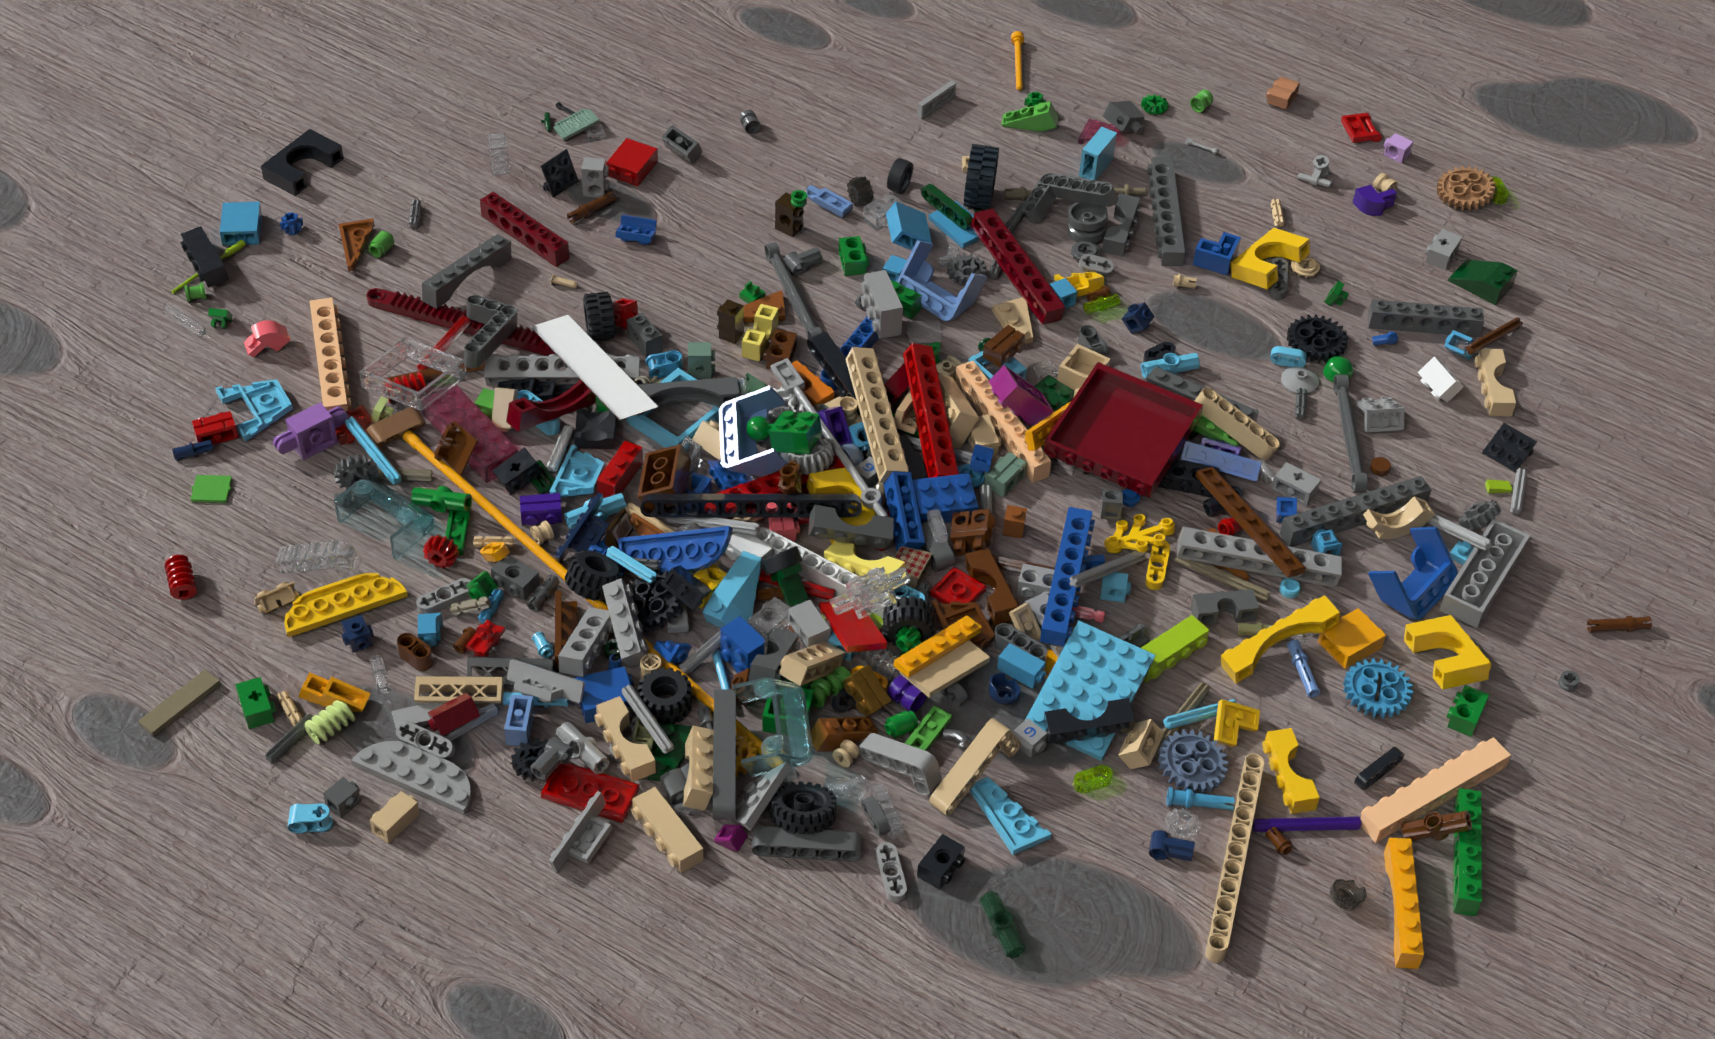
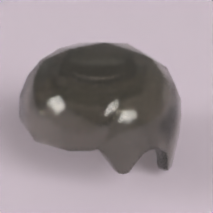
(1347, 894)

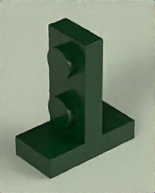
(791, 585)

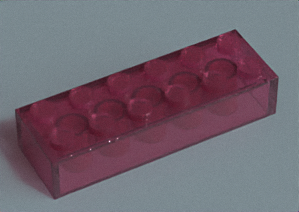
(492, 444)

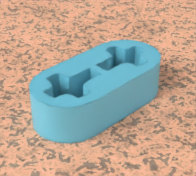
(1288, 356)

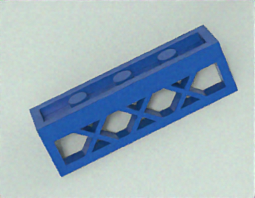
(1225, 461)

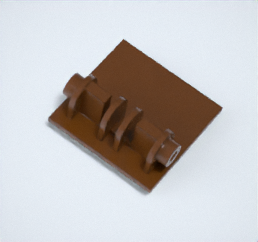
(456, 447)

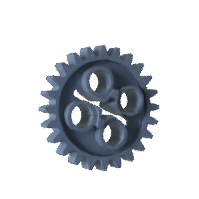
(1194, 758)

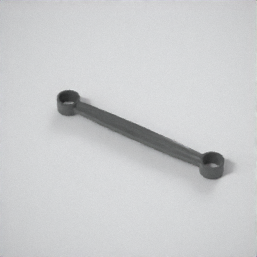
(772, 255)
(1359, 479)

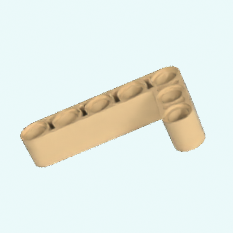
(972, 764)

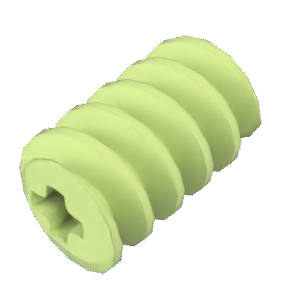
(328, 720)

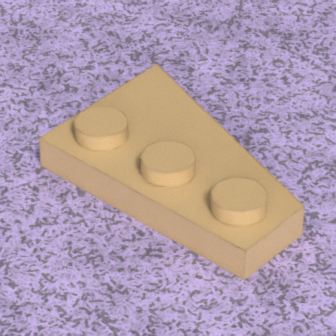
(1016, 315)

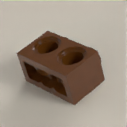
(781, 346)

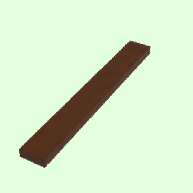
(1250, 522)

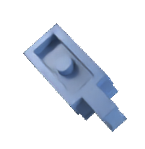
(829, 200)

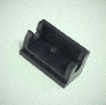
(685, 587)

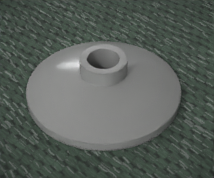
(1299, 377)

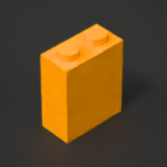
(1352, 638)

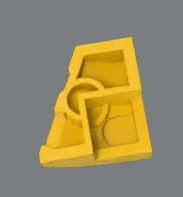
(1084, 282)

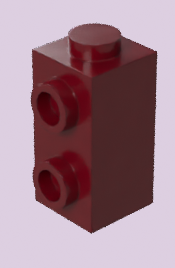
(453, 714)

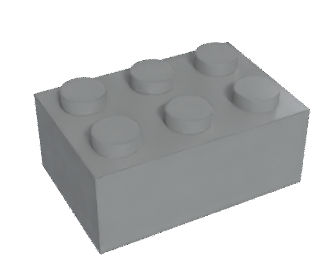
(882, 304)

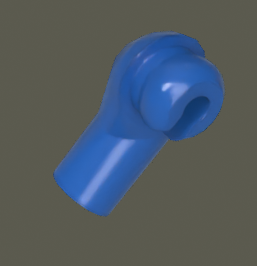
(1390, 339)

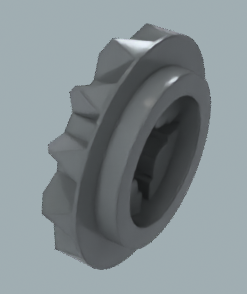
(1078, 249)

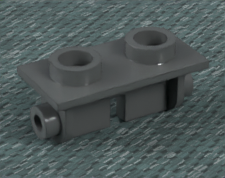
(1136, 636)

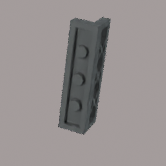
(504, 662)

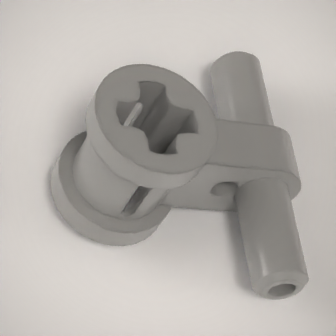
(1321, 171)

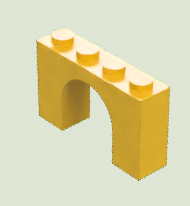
(1275, 243)
(839, 482)
(1446, 633)

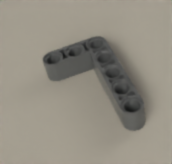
(1069, 188)
(499, 323)

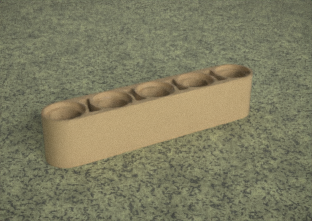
(1237, 424)

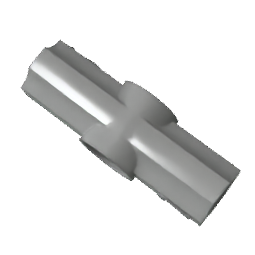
(584, 747)

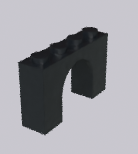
(307, 146)

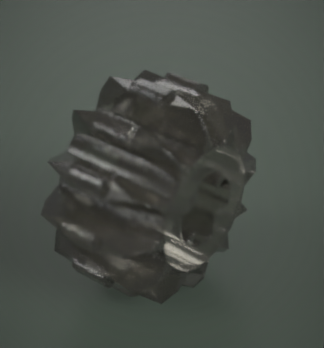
(860, 191)

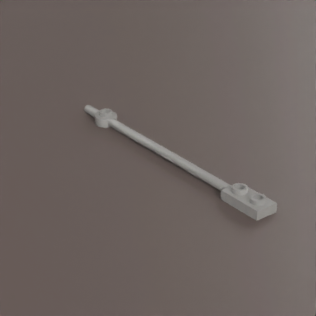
(793, 383)

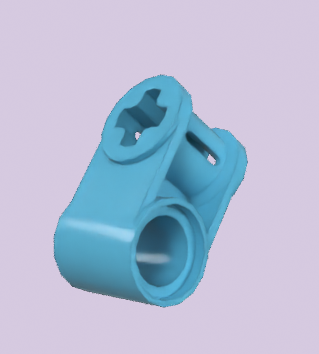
(307, 818)

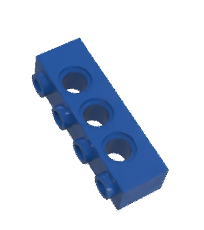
(904, 510)

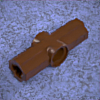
(1436, 826)

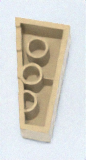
(958, 411)

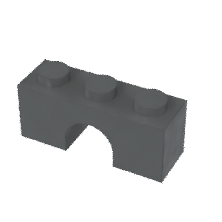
(1239, 603)

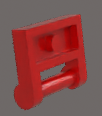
(1357, 131)

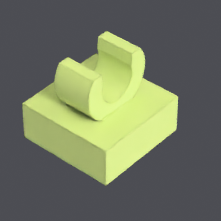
(381, 410)

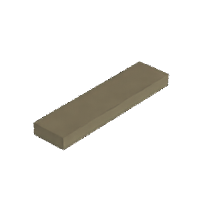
(179, 703)

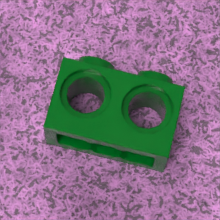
(852, 255)
(1467, 711)

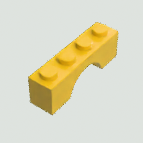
(1298, 792)

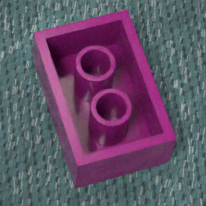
(1020, 396)

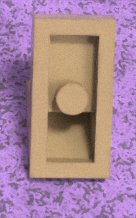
(1025, 621)

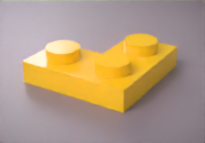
(1231, 718)

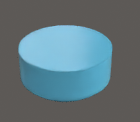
(1290, 588)

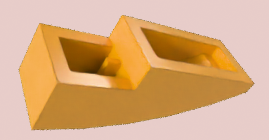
(325, 692)

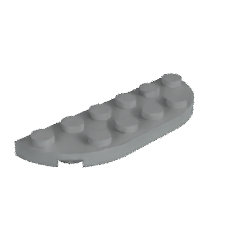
(417, 772)

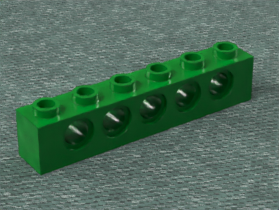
(1468, 856)

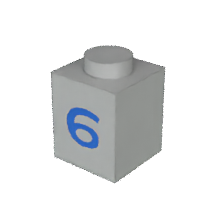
(868, 472)
(1031, 737)

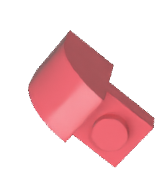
(266, 334)

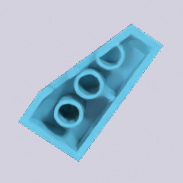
(736, 592)

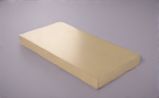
(949, 669)

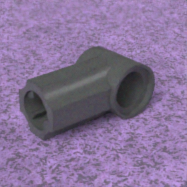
(799, 262)
(554, 754)

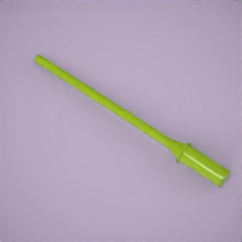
(228, 252)

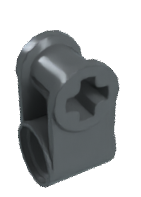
(1092, 340)

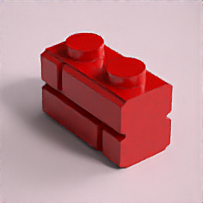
(216, 428)

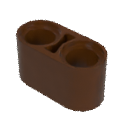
(414, 652)

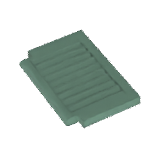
(575, 123)

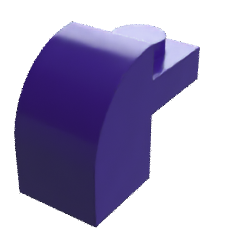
(1372, 202)

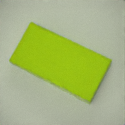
(1498, 486)

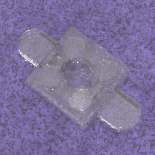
(870, 592)

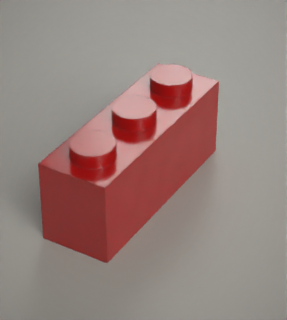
(620, 469)

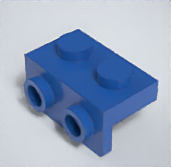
(637, 229)

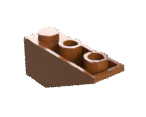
(830, 732)

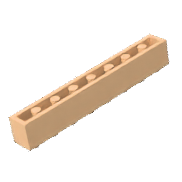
(1434, 789)

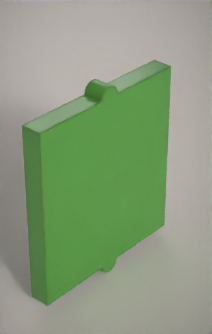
(211, 488)

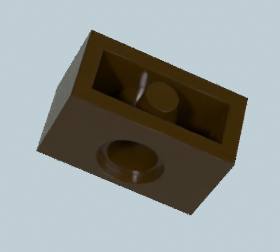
(787, 217)

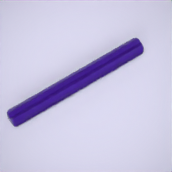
(1307, 824)

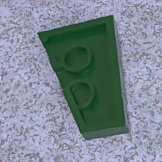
(665, 762)

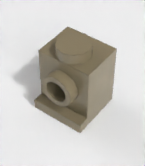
(948, 366)

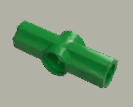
(442, 499)

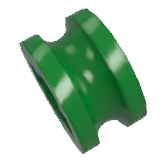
(798, 198)

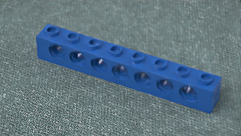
(1069, 563)

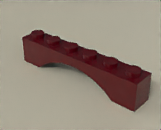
(527, 413)

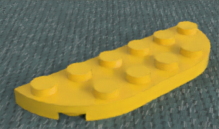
(341, 601)

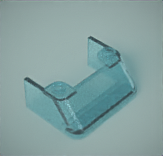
(414, 520)
(793, 735)

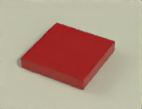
(957, 587)

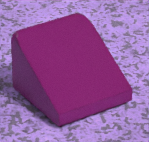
(731, 837)

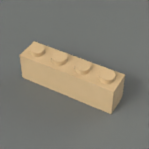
(667, 829)

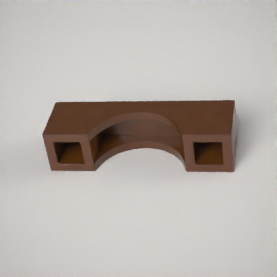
(984, 568)

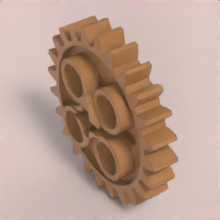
(1466, 188)

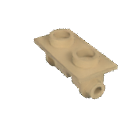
(283, 592)

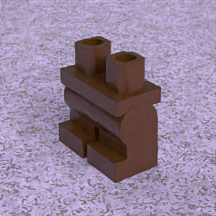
(972, 532)

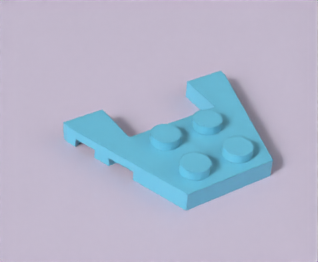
(265, 401)

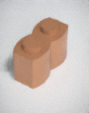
(1283, 92)

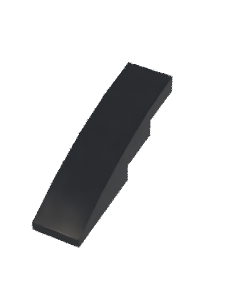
(542, 390)

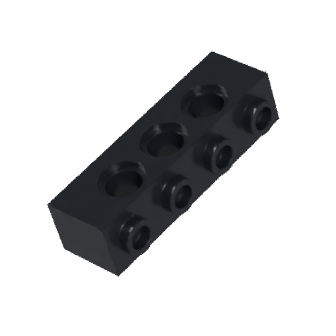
(1182, 478)

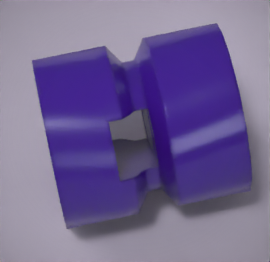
(906, 693)

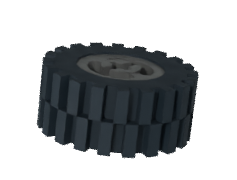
(981, 176)

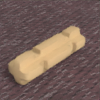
(1277, 212)
(479, 541)
(289, 707)

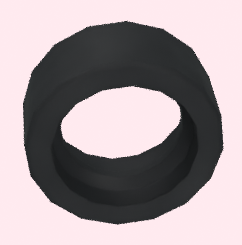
(900, 175)
(781, 560)

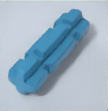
(495, 598)

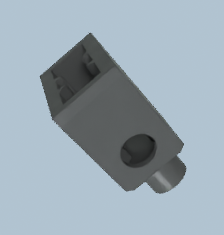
(1125, 116)

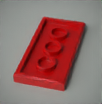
(853, 633)
(575, 785)

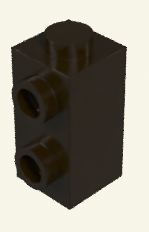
(730, 321)

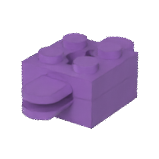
(311, 431)

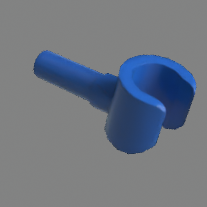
(614, 664)

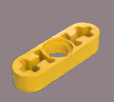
(1160, 571)

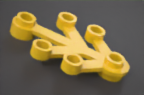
(1116, 542)

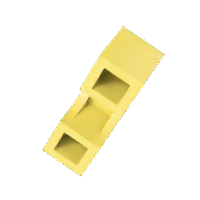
(756, 339)

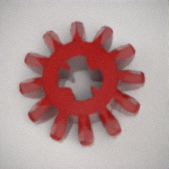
(440, 551)

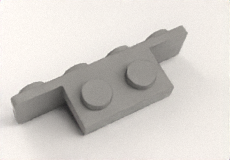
(544, 683)
(585, 835)

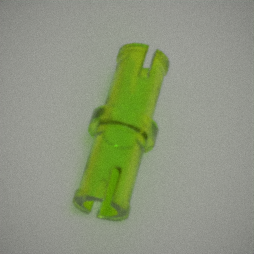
(1101, 304)

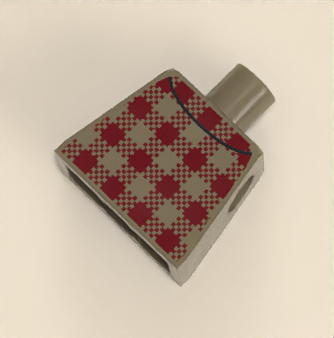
(916, 563)

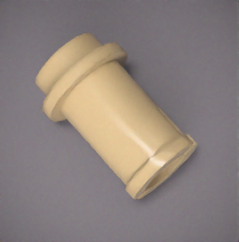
(1184, 281)

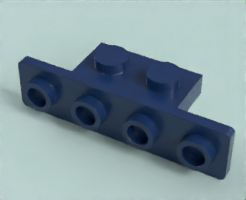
(586, 533)

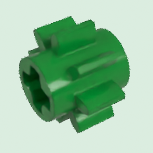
(1034, 99)
(908, 638)

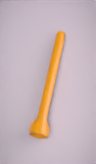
(1017, 40)

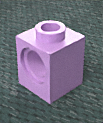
(1397, 148)

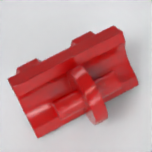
(485, 638)

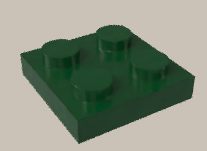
(1055, 392)

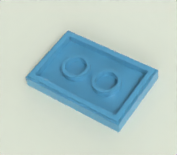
(961, 237)

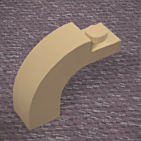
(1398, 523)

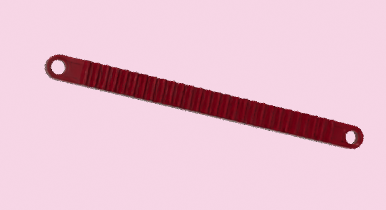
(447, 317)

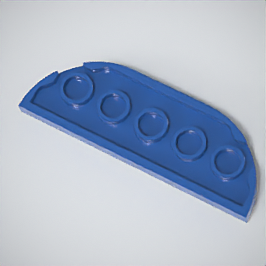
(689, 548)

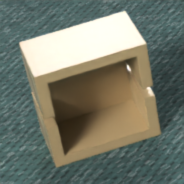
(1078, 366)

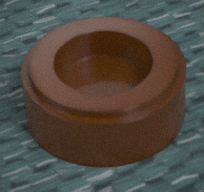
(1380, 466)

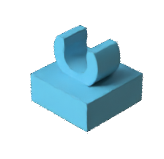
(1461, 552)

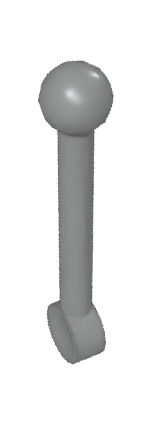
(1190, 142)

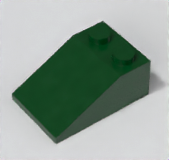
(1485, 279)

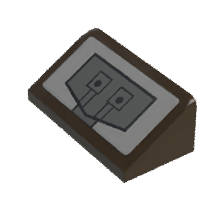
(619, 528)

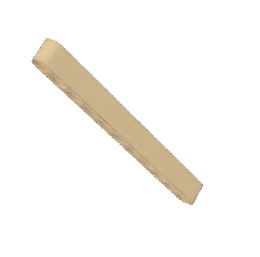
(1245, 810)

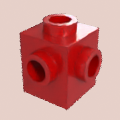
(624, 310)

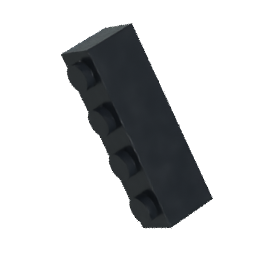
(203, 257)

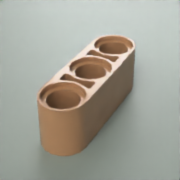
(395, 426)

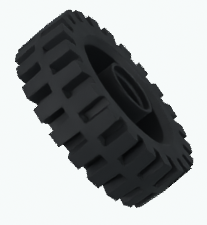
(803, 807)

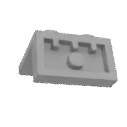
(1382, 414)

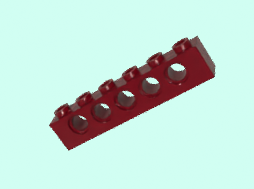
(524, 229)

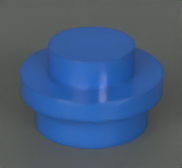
(1130, 498)

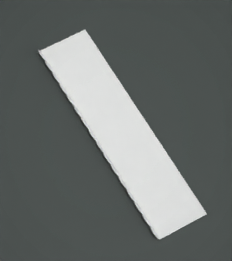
(594, 367)

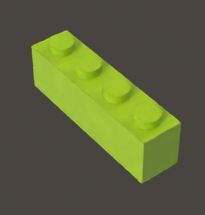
(1175, 645)

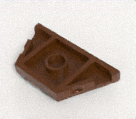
(951, 613)

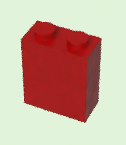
(632, 162)

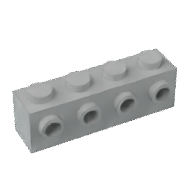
(625, 622)

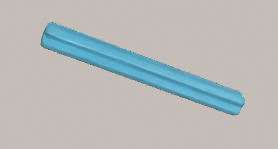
(373, 451)

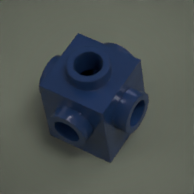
(1138, 317)
(357, 633)

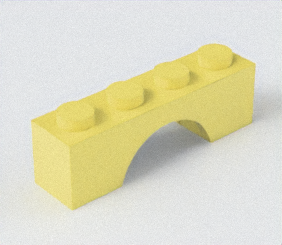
(844, 556)

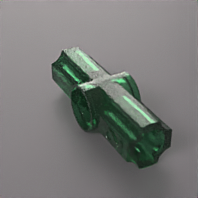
(1007, 934)

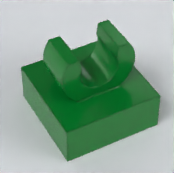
(751, 293)
(1336, 294)
(220, 315)

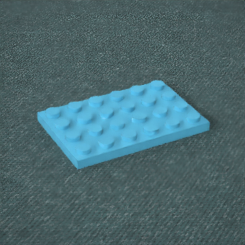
(1087, 676)

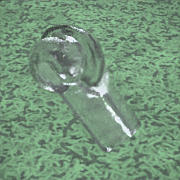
(953, 250)

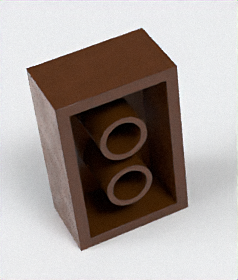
(664, 473)

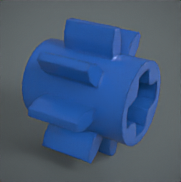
(291, 223)

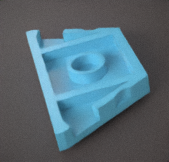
(577, 474)

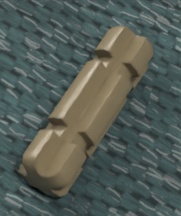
(470, 606)

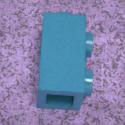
(1021, 666)

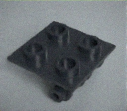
(558, 173)
(1509, 447)

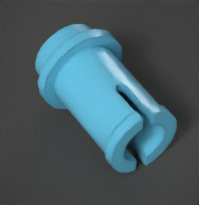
(545, 648)

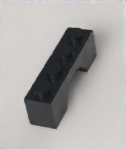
(1064, 727)

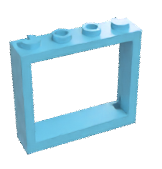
(659, 433)

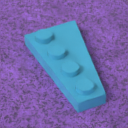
(1007, 817)

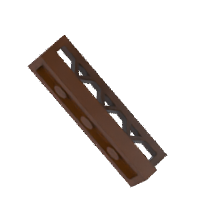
(564, 623)

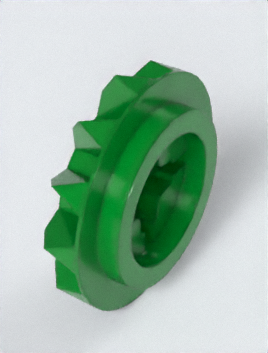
(1148, 104)

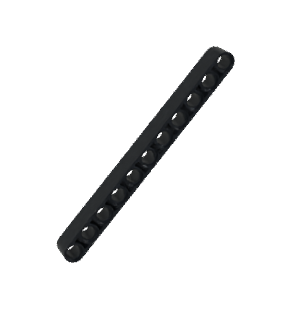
(836, 368)
(742, 500)

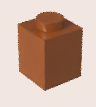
(1014, 521)

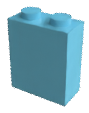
(1097, 154)

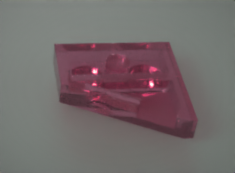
(1091, 129)

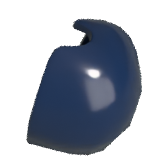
(1004, 690)

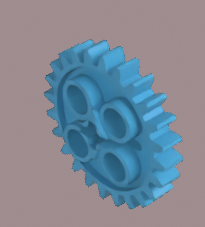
(1394, 688)

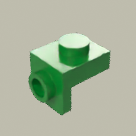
(481, 586)

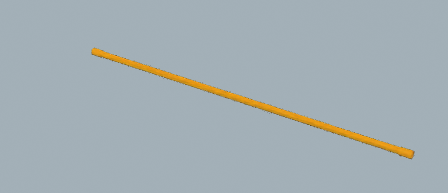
(417, 444)

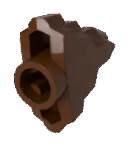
(790, 479)

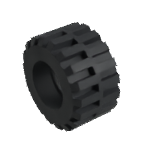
(599, 316)
(589, 572)
(908, 613)
(666, 683)

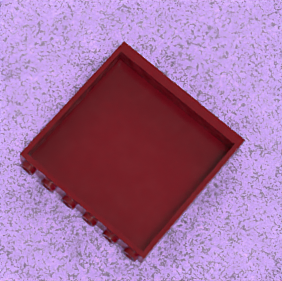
(1123, 429)

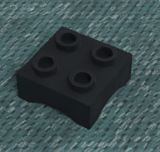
(595, 429)

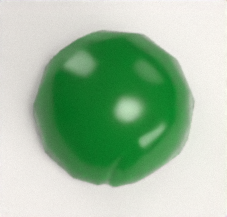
(1338, 366)

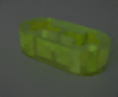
(1501, 193)
(1093, 779)

